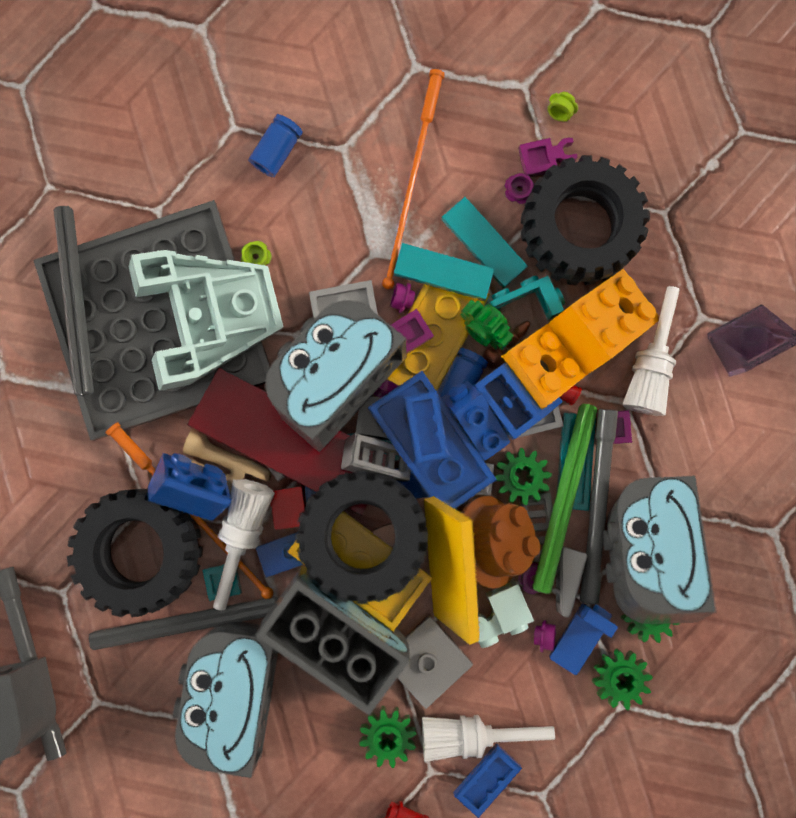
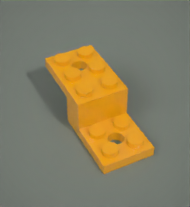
(581, 338)

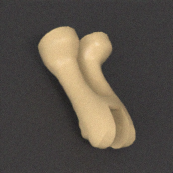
(199, 446)

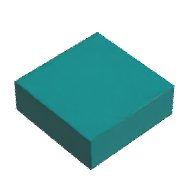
(212, 579)

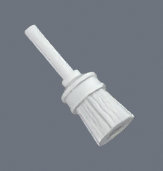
(654, 366)
(241, 530)
(470, 737)

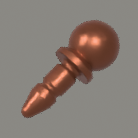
(494, 357)

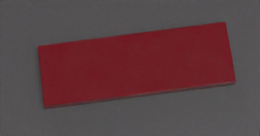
(249, 424)

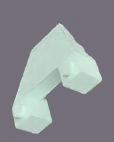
(216, 309)

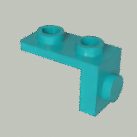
(548, 296)

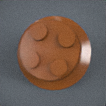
(501, 540)

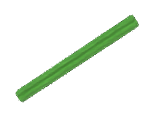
(565, 499)

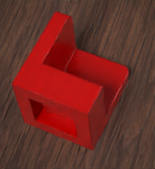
(287, 506)

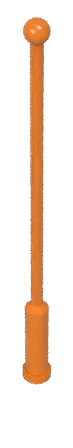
(436, 77)
(145, 463)

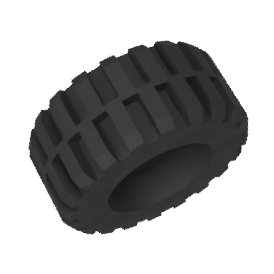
(609, 189)
(95, 565)
(352, 582)

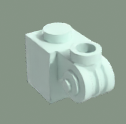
(508, 614)

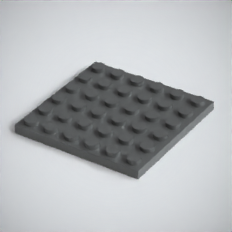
(130, 329)

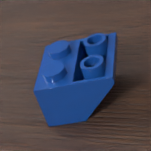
(512, 402)
(189, 487)

